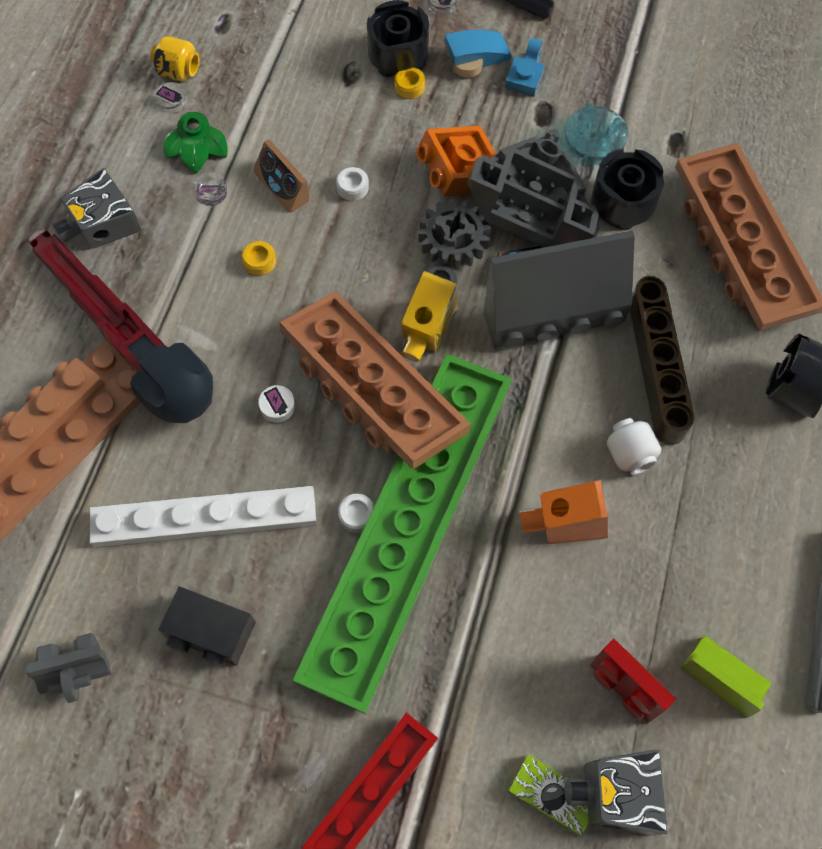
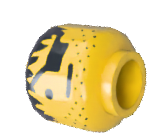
(175, 58)

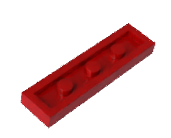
(374, 787)

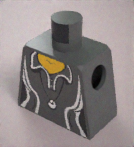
(97, 212)
(622, 793)

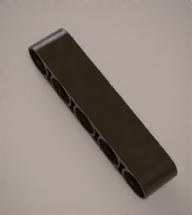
(657, 373)

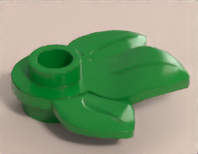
(196, 144)

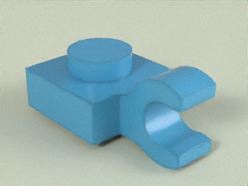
(526, 72)

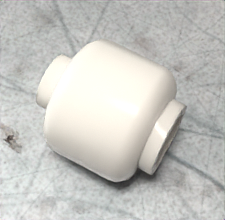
(633, 446)

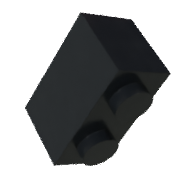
(207, 627)

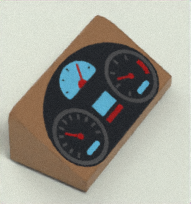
(281, 177)

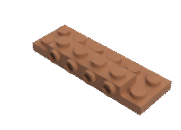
(746, 238)
(372, 381)
(60, 428)

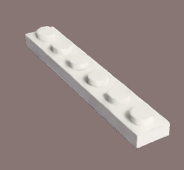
(202, 516)

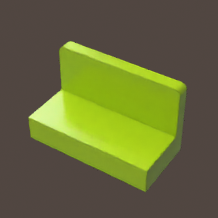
(726, 676)

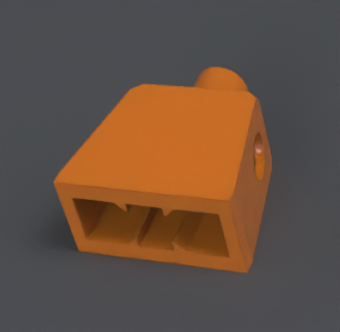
(581, 514)

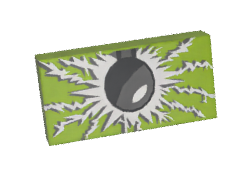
(544, 791)

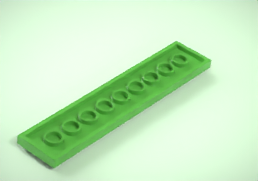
(399, 548)

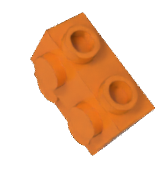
(451, 156)

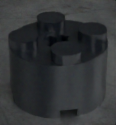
(397, 37)
(627, 187)
(798, 379)

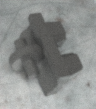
(68, 671)

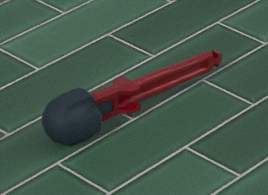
(167, 379)

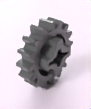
(454, 234)

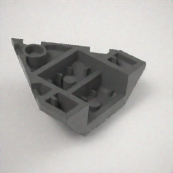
(534, 193)

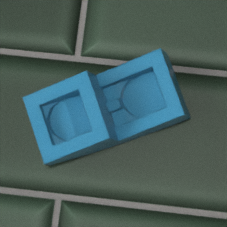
(476, 45)

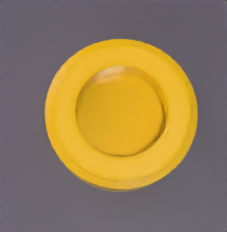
(409, 83)
(258, 258)

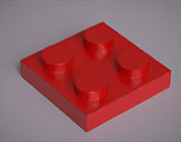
(640, 690)

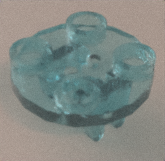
(586, 124)

